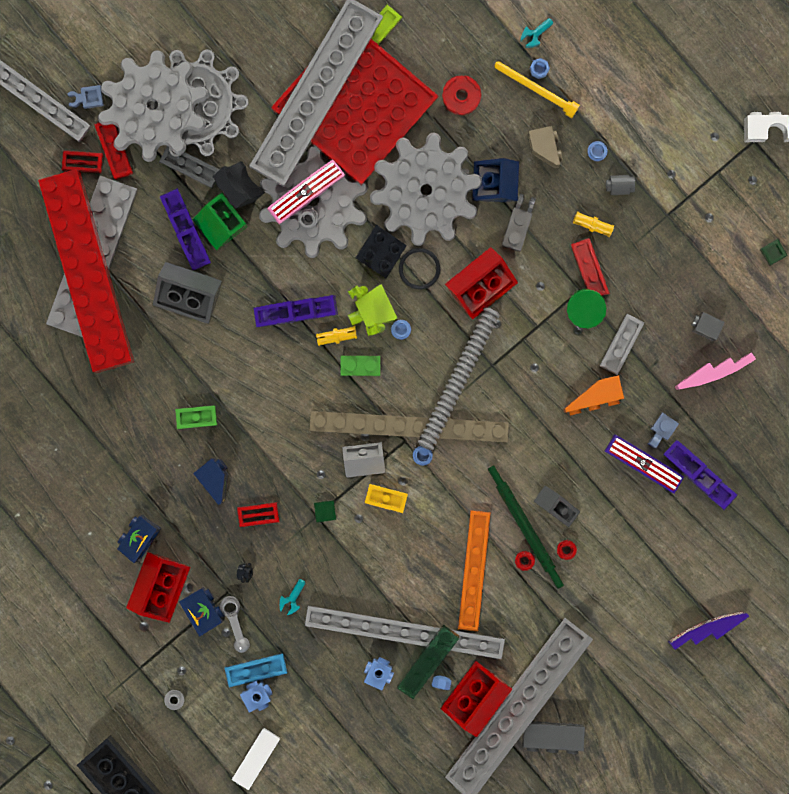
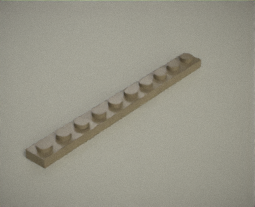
(406, 426)

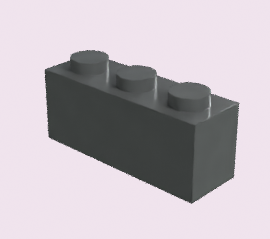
(554, 737)

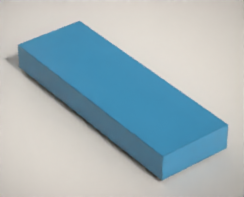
(256, 670)

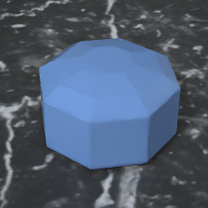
(539, 68)
(441, 682)

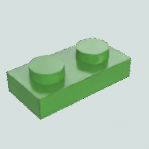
(360, 365)
(196, 417)

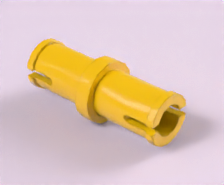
(593, 224)
(336, 336)

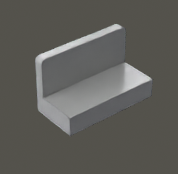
(363, 459)

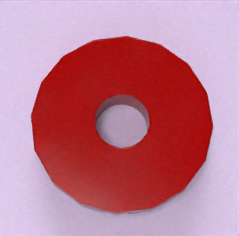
(457, 106)

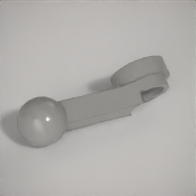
(241, 643)

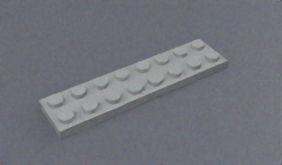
(110, 210)

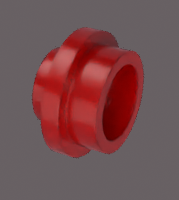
(571, 554)
(531, 560)

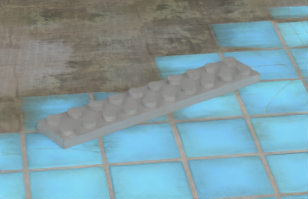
(316, 92)
(519, 708)

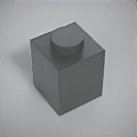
(707, 326)

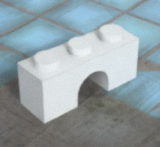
(757, 126)

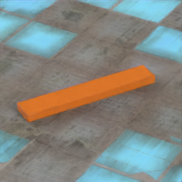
(474, 570)

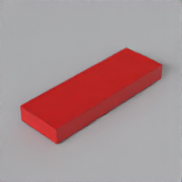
(116, 159)
(589, 266)

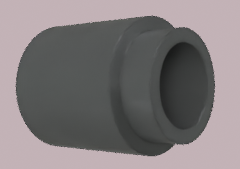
(620, 185)

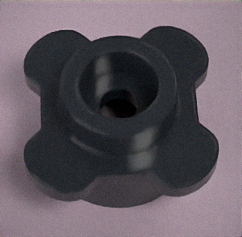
(244, 572)

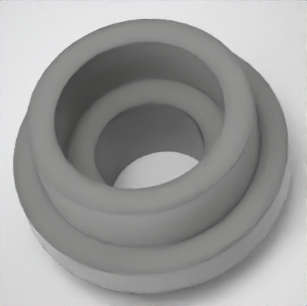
(308, 224)
(174, 693)

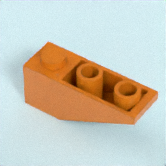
(601, 392)

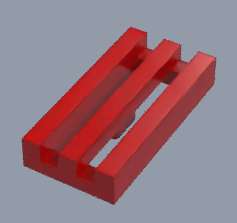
(99, 163)
(241, 517)

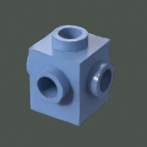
(375, 680)
(251, 701)

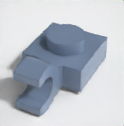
(663, 428)

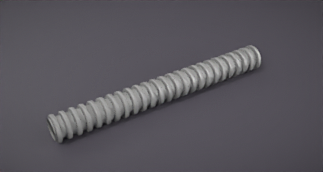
(459, 378)

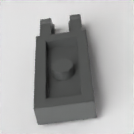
(518, 225)

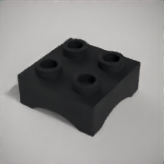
(237, 185)

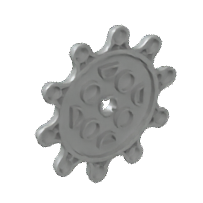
(217, 107)
(157, 126)
(410, 173)
(334, 209)

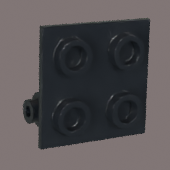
(380, 251)

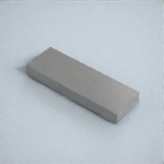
(621, 344)

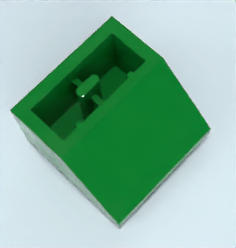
(219, 221)

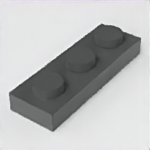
(190, 167)

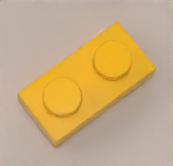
(386, 498)

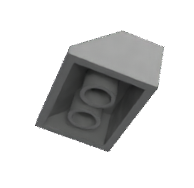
(186, 292)

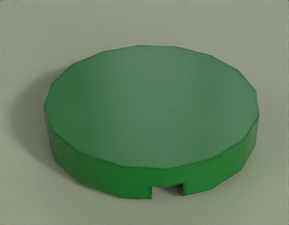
(586, 308)

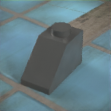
(557, 506)

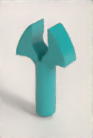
(535, 33)
(293, 596)

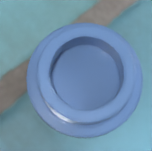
(597, 151)
(401, 329)
(422, 456)

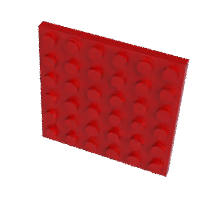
(370, 112)

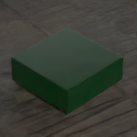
(773, 252)
(325, 511)

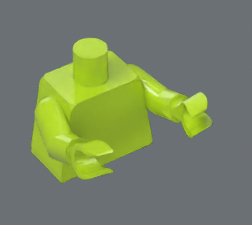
(372, 308)

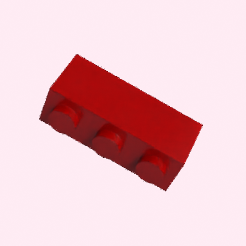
(481, 283)
(158, 587)
(476, 699)

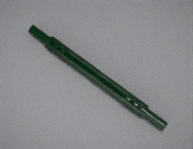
(525, 527)

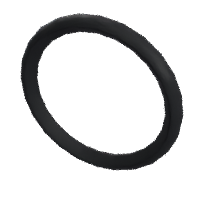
(419, 286)

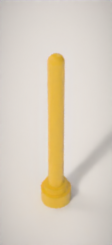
(568, 107)

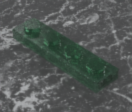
(428, 661)

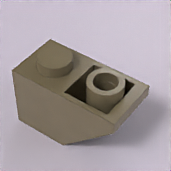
(543, 145)

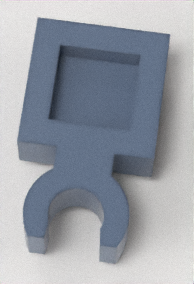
(89, 96)

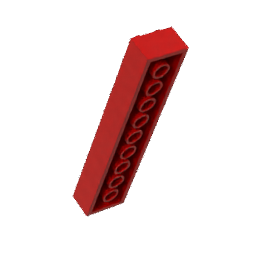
(86, 271)

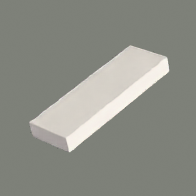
(256, 758)

